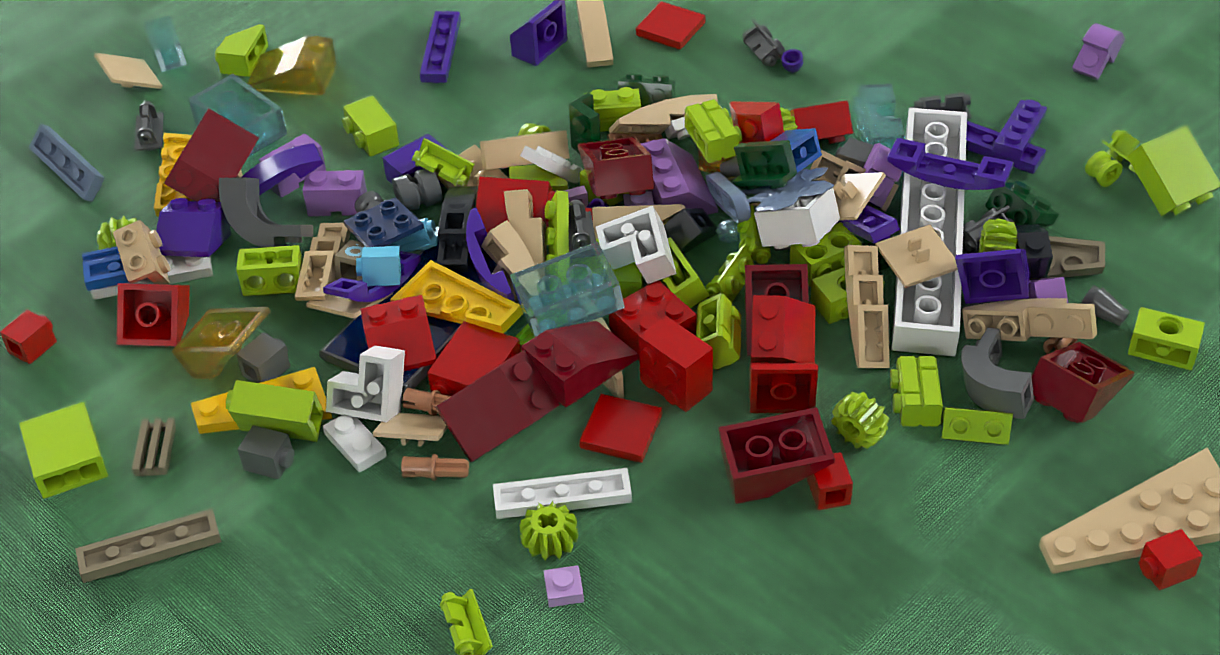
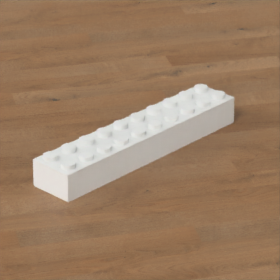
(929, 312)

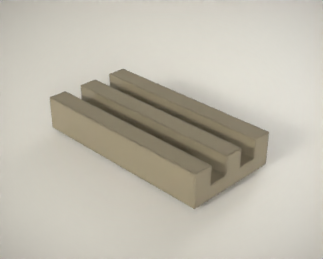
(142, 444)

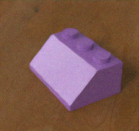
(677, 177)

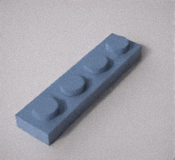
(66, 163)

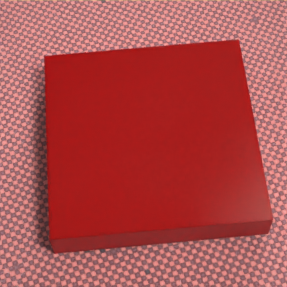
(670, 25)
(621, 428)

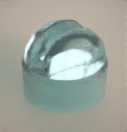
(727, 231)

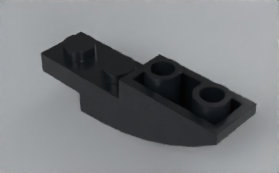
(453, 246)

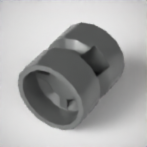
(417, 190)

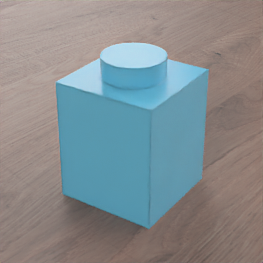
(380, 266)

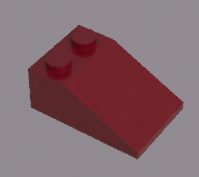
(212, 153)
(617, 167)
(773, 280)
(578, 358)
(1078, 381)
(497, 406)
(773, 453)

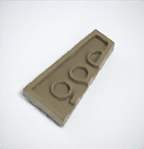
(1076, 257)

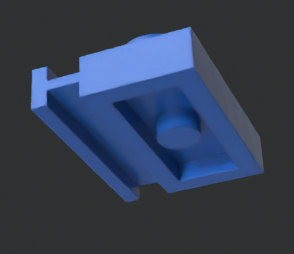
(103, 269)

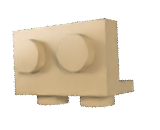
(141, 253)

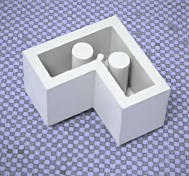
(799, 224)
(640, 240)
(372, 392)

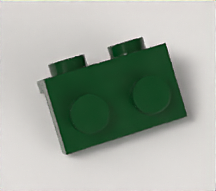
(650, 90)
(583, 121)
(764, 164)
(1024, 206)

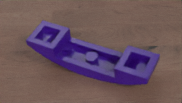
(296, 160)
(947, 171)
(475, 237)
(359, 290)

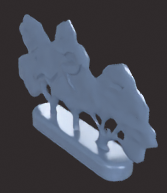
(736, 204)

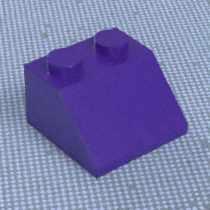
(540, 34)
(192, 228)
(994, 275)

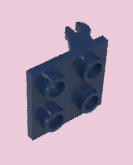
(383, 224)

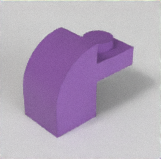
(1099, 47)
(878, 163)

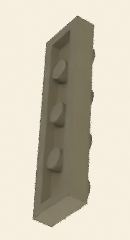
(147, 545)

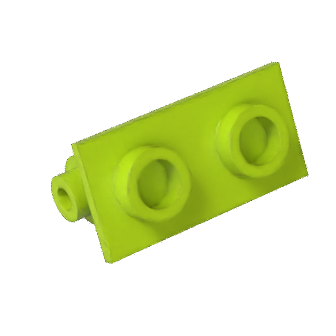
(1122, 146)
(446, 163)
(750, 237)
(731, 275)
(976, 425)
(468, 624)

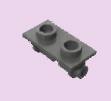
(761, 43)
(952, 102)
(148, 128)
(580, 226)
(973, 230)

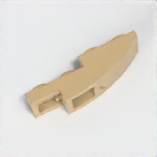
(1031, 317)

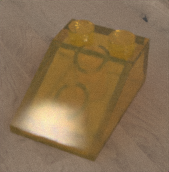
(296, 67)
(217, 339)

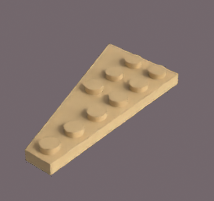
(1117, 530)

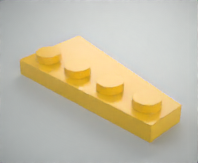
(170, 153)
(460, 299)
(214, 417)

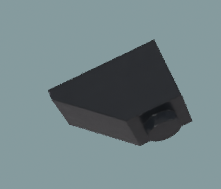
(690, 228)
(1038, 249)

